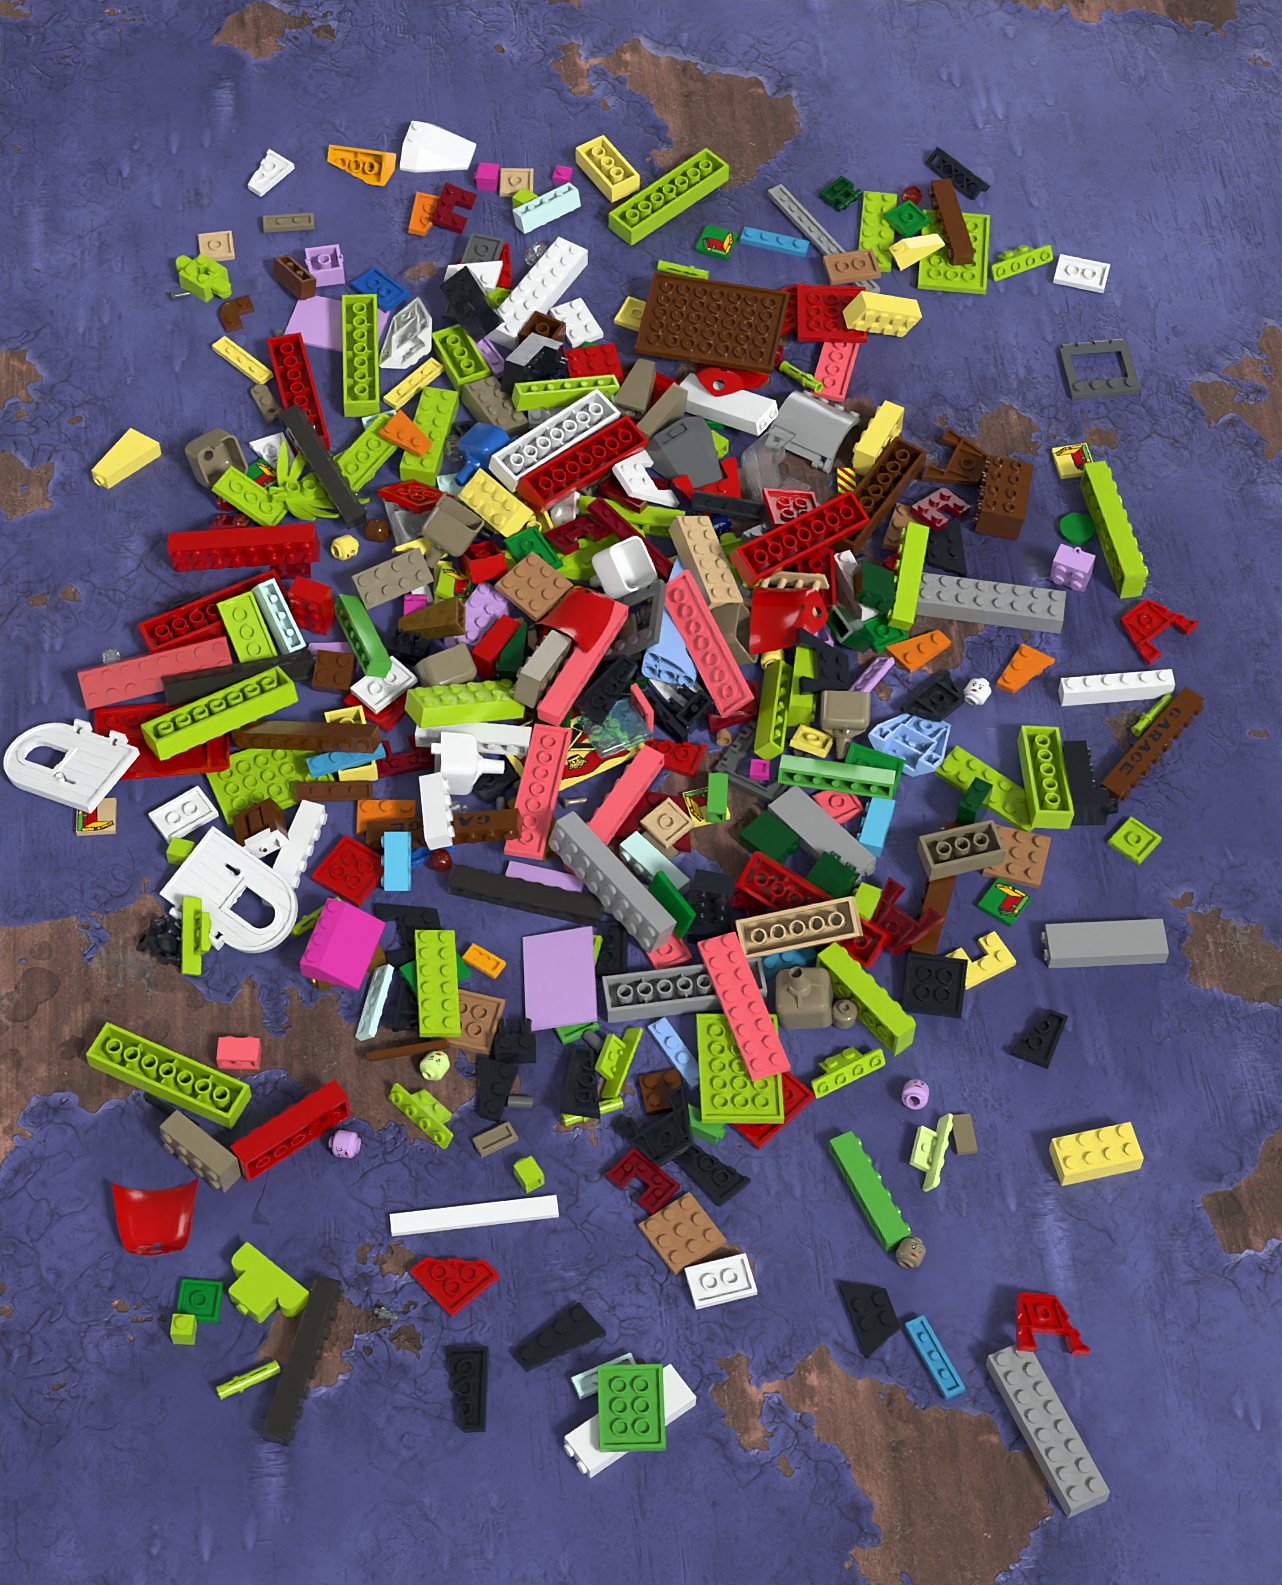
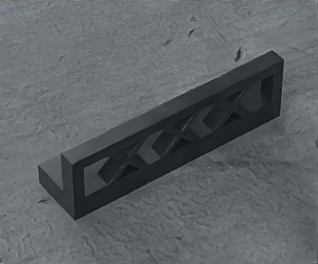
(974, 179)
(727, 506)

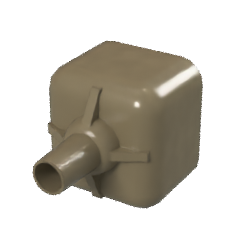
(213, 455)
(450, 529)
(735, 627)
(447, 667)
(844, 717)
(804, 998)

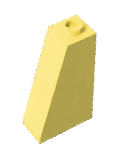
(125, 458)

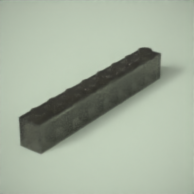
(322, 466)
(202, 683)
(525, 895)
(302, 1361)

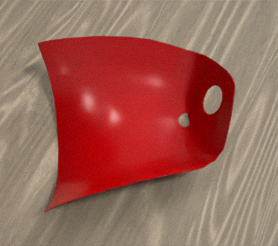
(733, 379)
(581, 615)
(778, 615)
(154, 1218)

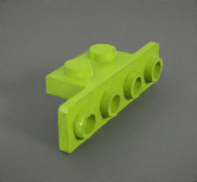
(1020, 260)
(194, 935)
(616, 1059)
(845, 1068)
(424, 1112)

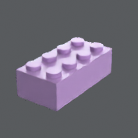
(482, 611)

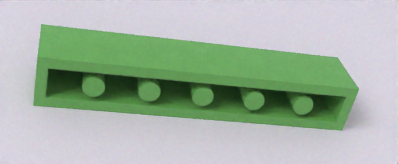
(362, 636)
(836, 776)
(868, 1190)

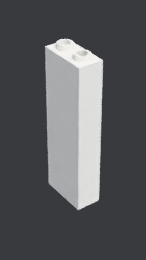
(738, 410)
(584, 1440)

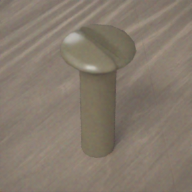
(573, 801)

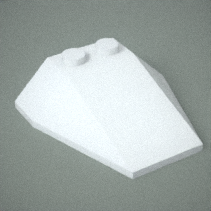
(434, 149)
(407, 337)

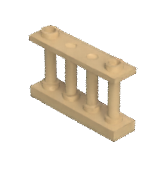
(794, 579)

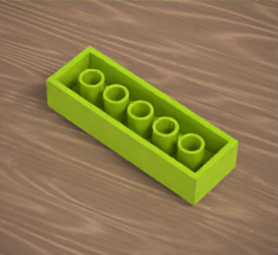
(435, 419)
(463, 703)
(1045, 777)
(874, 1006)

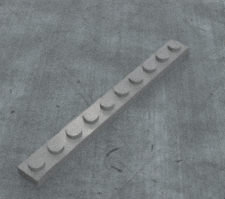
(812, 229)

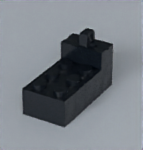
(471, 304)
(531, 360)
(1089, 803)
(713, 905)

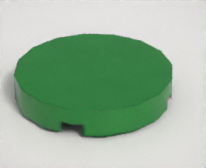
(1077, 528)

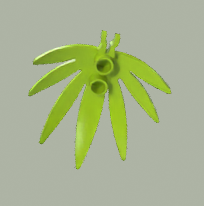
(303, 495)

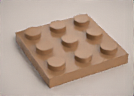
(533, 586)
(1023, 858)
(478, 1022)
(682, 1233)

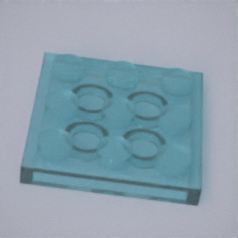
(618, 732)

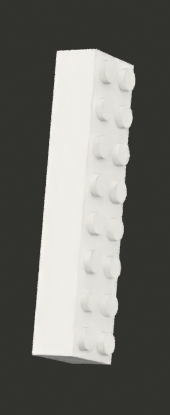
(539, 290)
(553, 438)

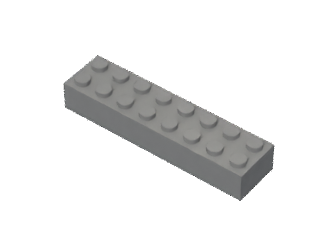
(991, 603)
(611, 882)
(666, 992)
(1047, 1430)

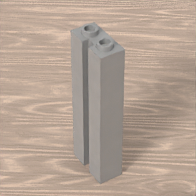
(820, 831)
(1104, 943)

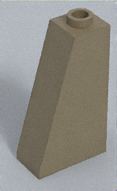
(637, 390)
(665, 412)

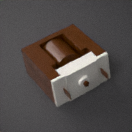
(261, 828)

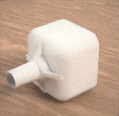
(623, 568)
(460, 762)

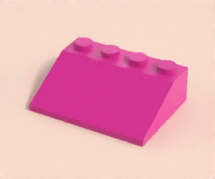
(341, 945)

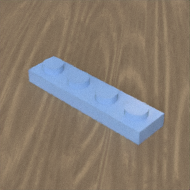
(676, 1052)

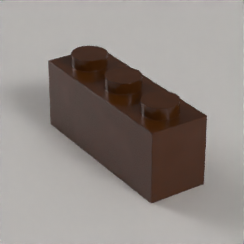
(294, 277)

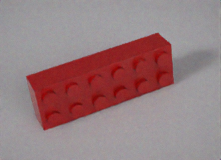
(291, 1130)

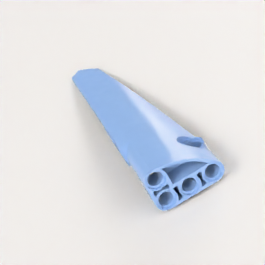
(670, 658)

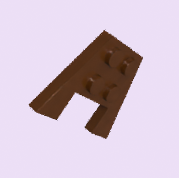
(964, 466)

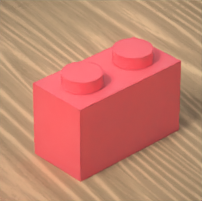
(238, 1053)

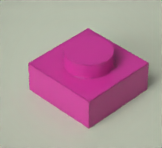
(562, 174)
(759, 769)

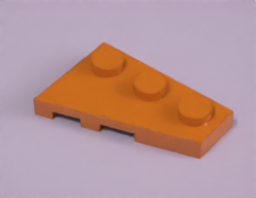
(422, 213)
(383, 810)

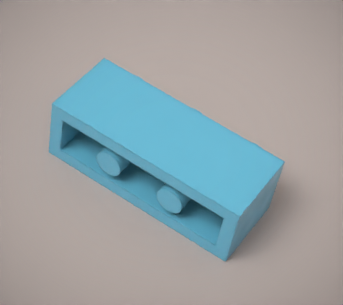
(876, 824)
(396, 861)

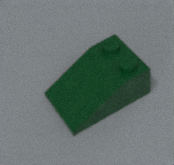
(513, 655)

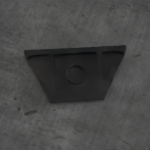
(946, 549)
(936, 699)
(406, 1010)
(870, 1314)

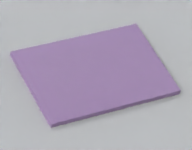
(321, 322)
(560, 978)

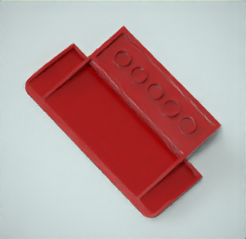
(203, 758)

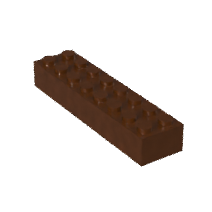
(883, 488)

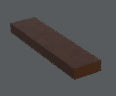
(333, 791)
(408, 1050)

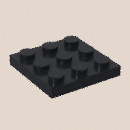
(934, 985)

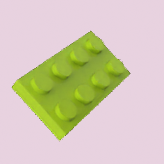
(249, 498)
(246, 628)

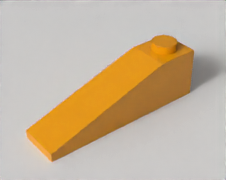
(367, 165)

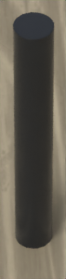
(164, 1107)

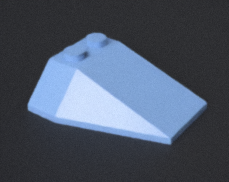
(914, 740)

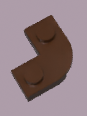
(232, 310)

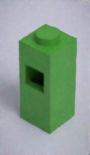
(717, 797)
(705, 1131)

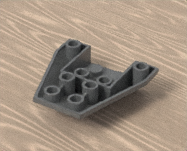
(686, 449)

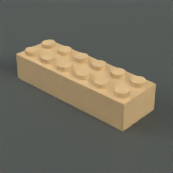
(705, 559)
(799, 928)

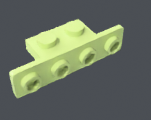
(930, 1150)

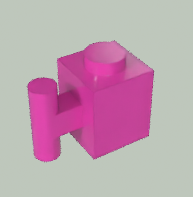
(487, 176)
(414, 602)

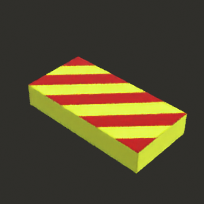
(846, 480)

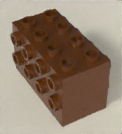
(1002, 497)

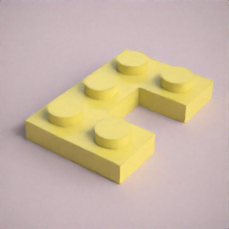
(996, 960)

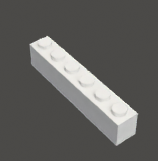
(1116, 687)
(490, 737)
(301, 835)

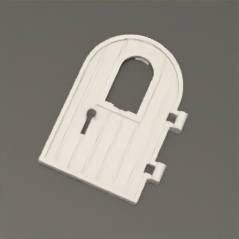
(89, 763)
(207, 878)

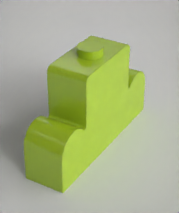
(264, 1286)

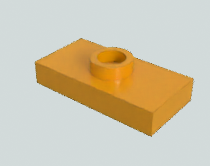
(483, 961)

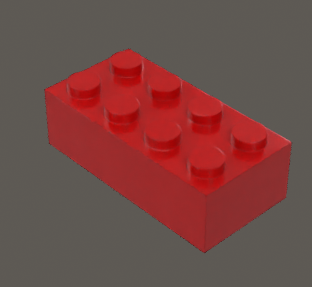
(821, 563)

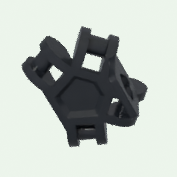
(163, 942)

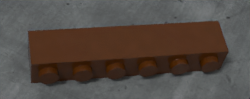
(951, 222)

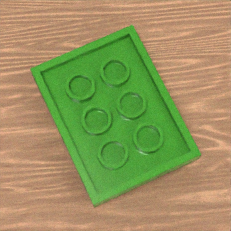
(631, 1408)

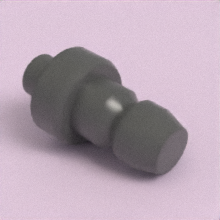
(384, 1313)

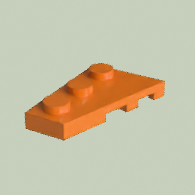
(405, 434)
(918, 650)
(1023, 667)

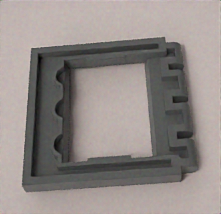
(1104, 387)
(648, 636)
(735, 755)

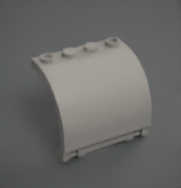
(816, 425)

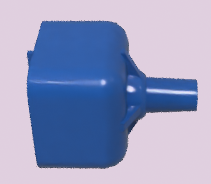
(477, 449)

